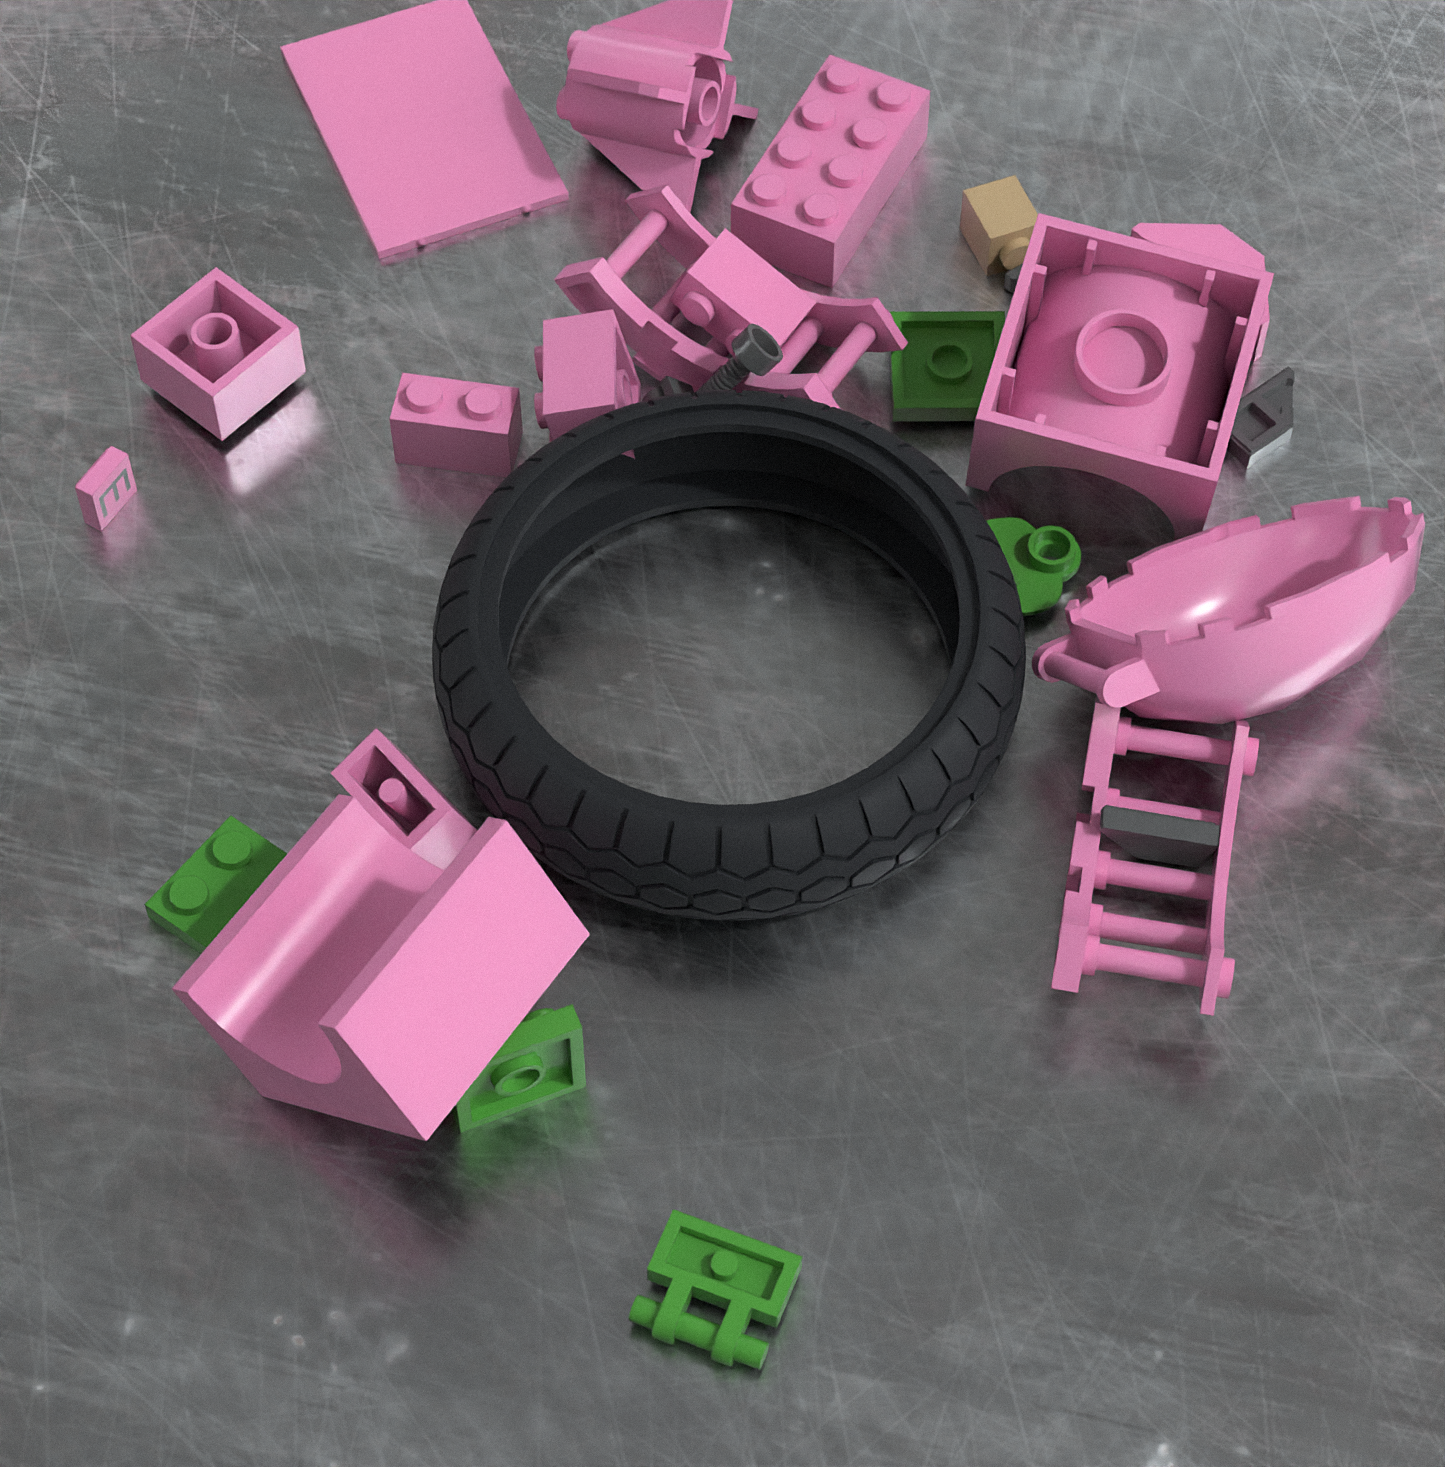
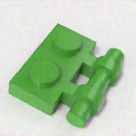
(721, 1269)

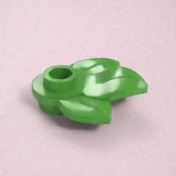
(1037, 578)

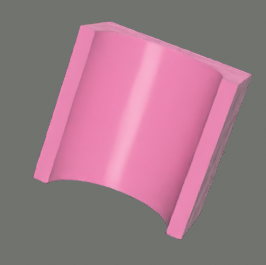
(1120, 366)
(377, 976)

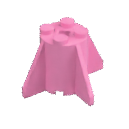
(654, 91)

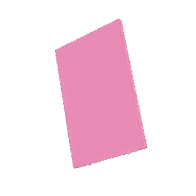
(423, 125)

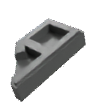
(1263, 419)
(1160, 835)

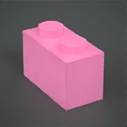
(739, 288)
(456, 425)
(404, 800)

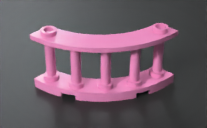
(663, 351)
(1090, 868)

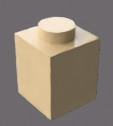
(997, 223)

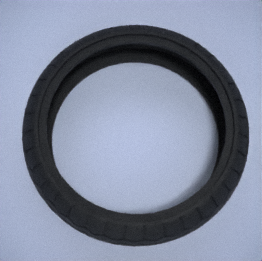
(729, 453)

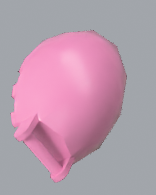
(1241, 613)

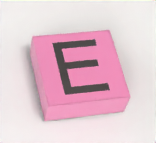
(106, 488)

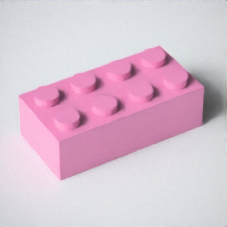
(831, 170)

